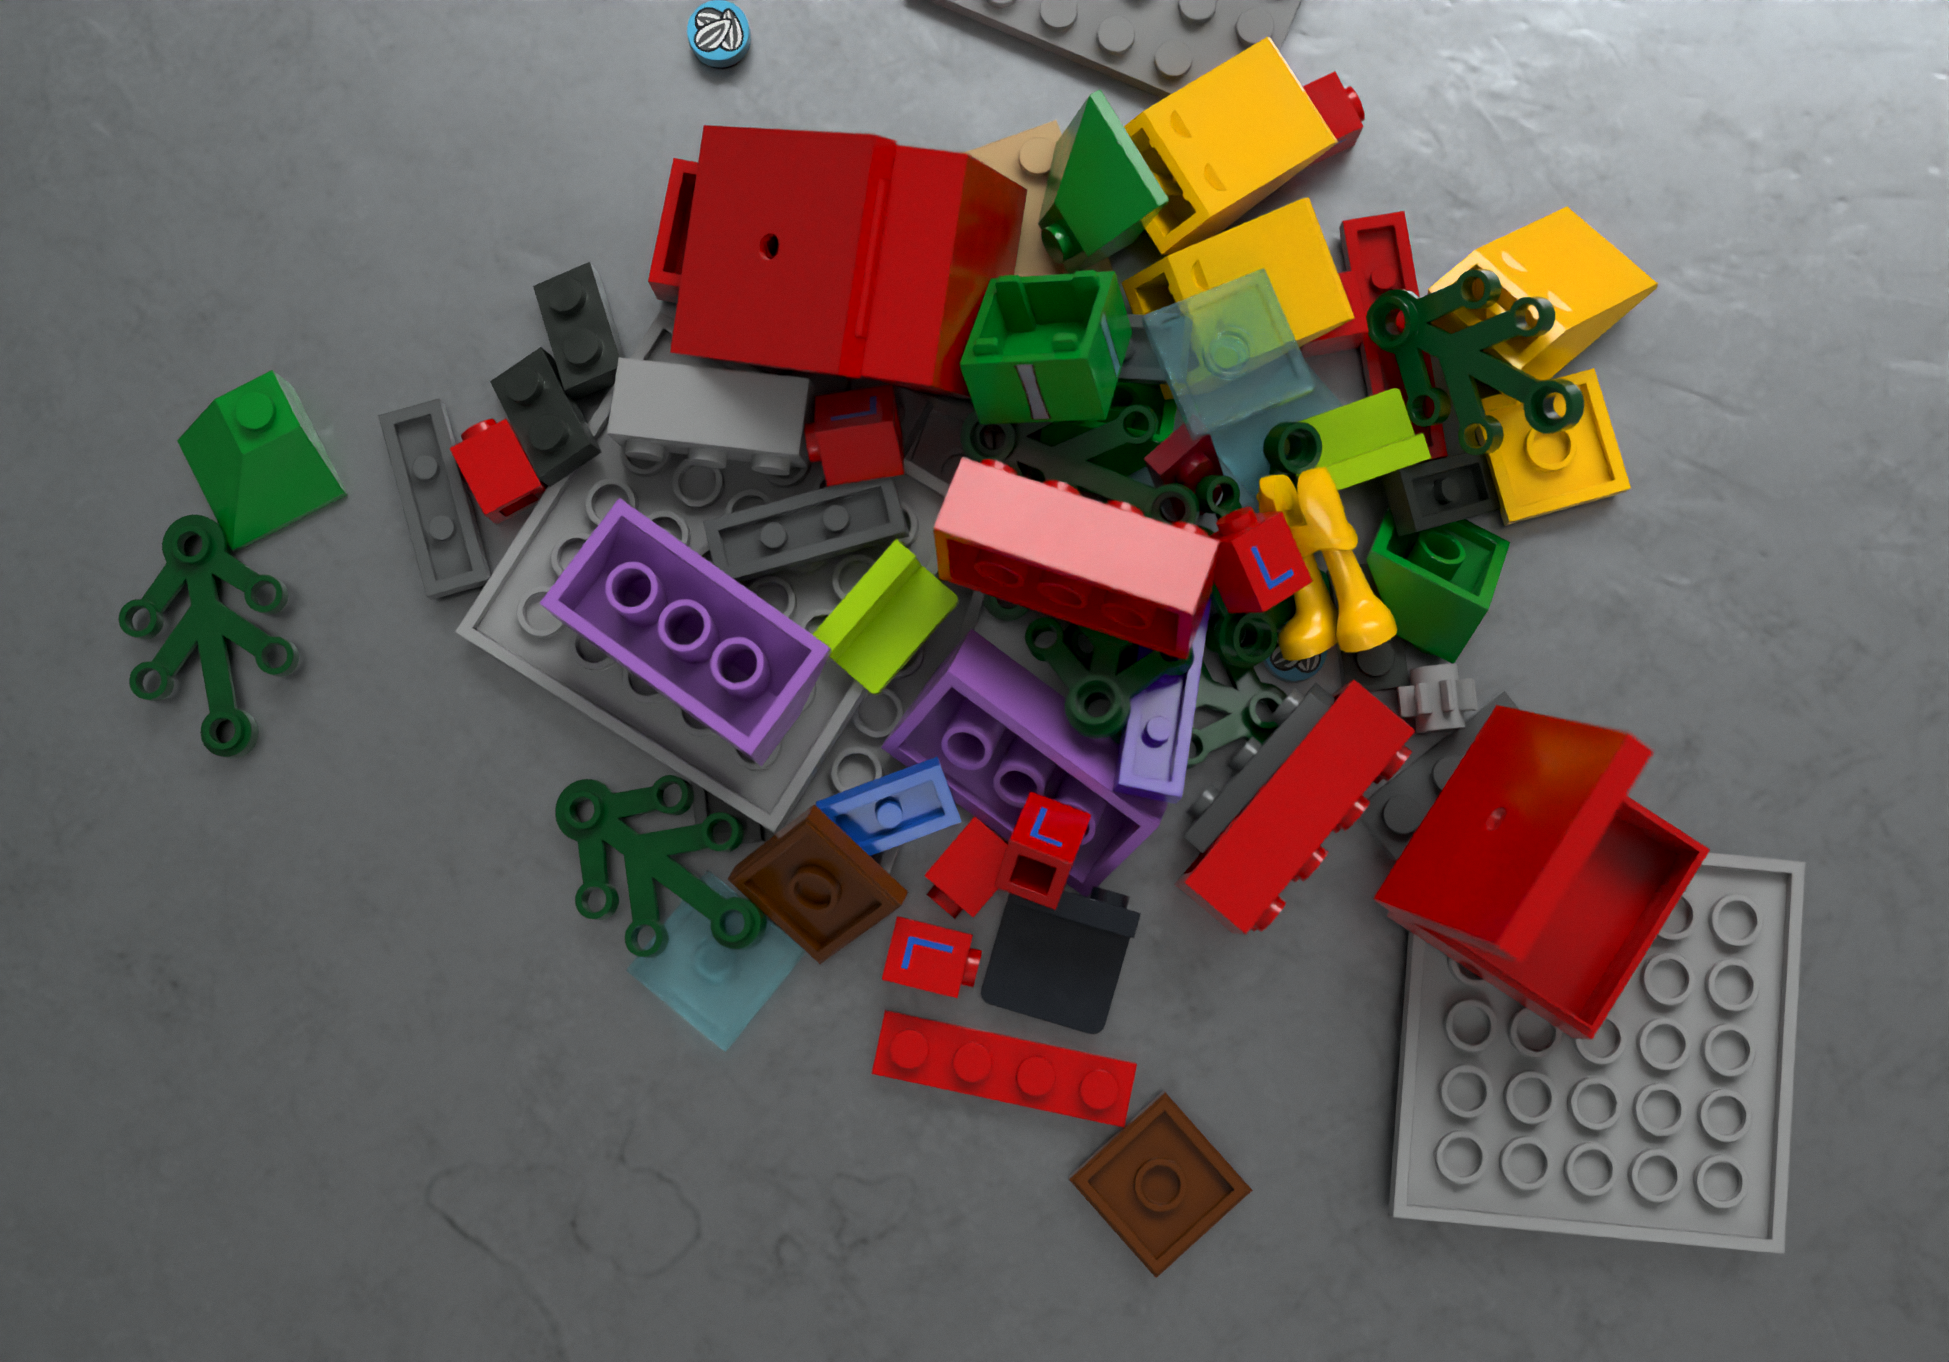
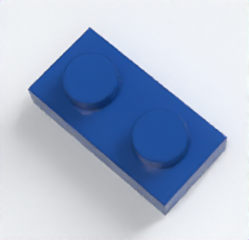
(894, 807)

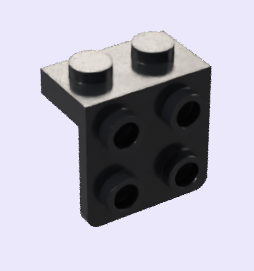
(1061, 960)

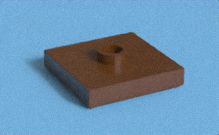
(817, 884)
(1159, 1184)

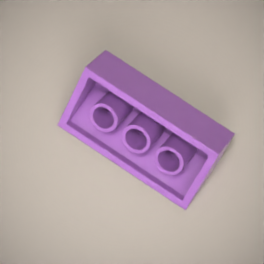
(688, 631)
(1010, 735)

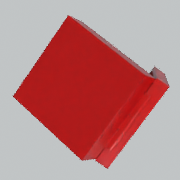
(872, 262)
(1544, 866)

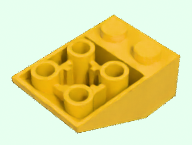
(1227, 144)
(1282, 242)
(1570, 267)

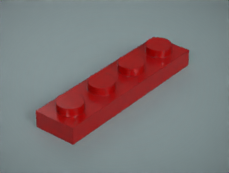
(1384, 262)
(1004, 1068)

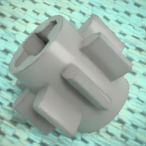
(1437, 698)

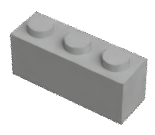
(711, 415)

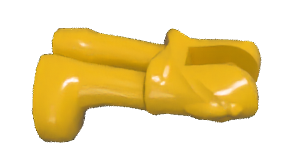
(1317, 624)

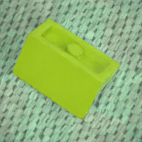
(1366, 439)
(886, 618)

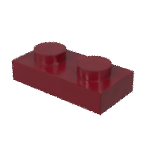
(1185, 463)

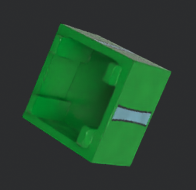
(1047, 348)

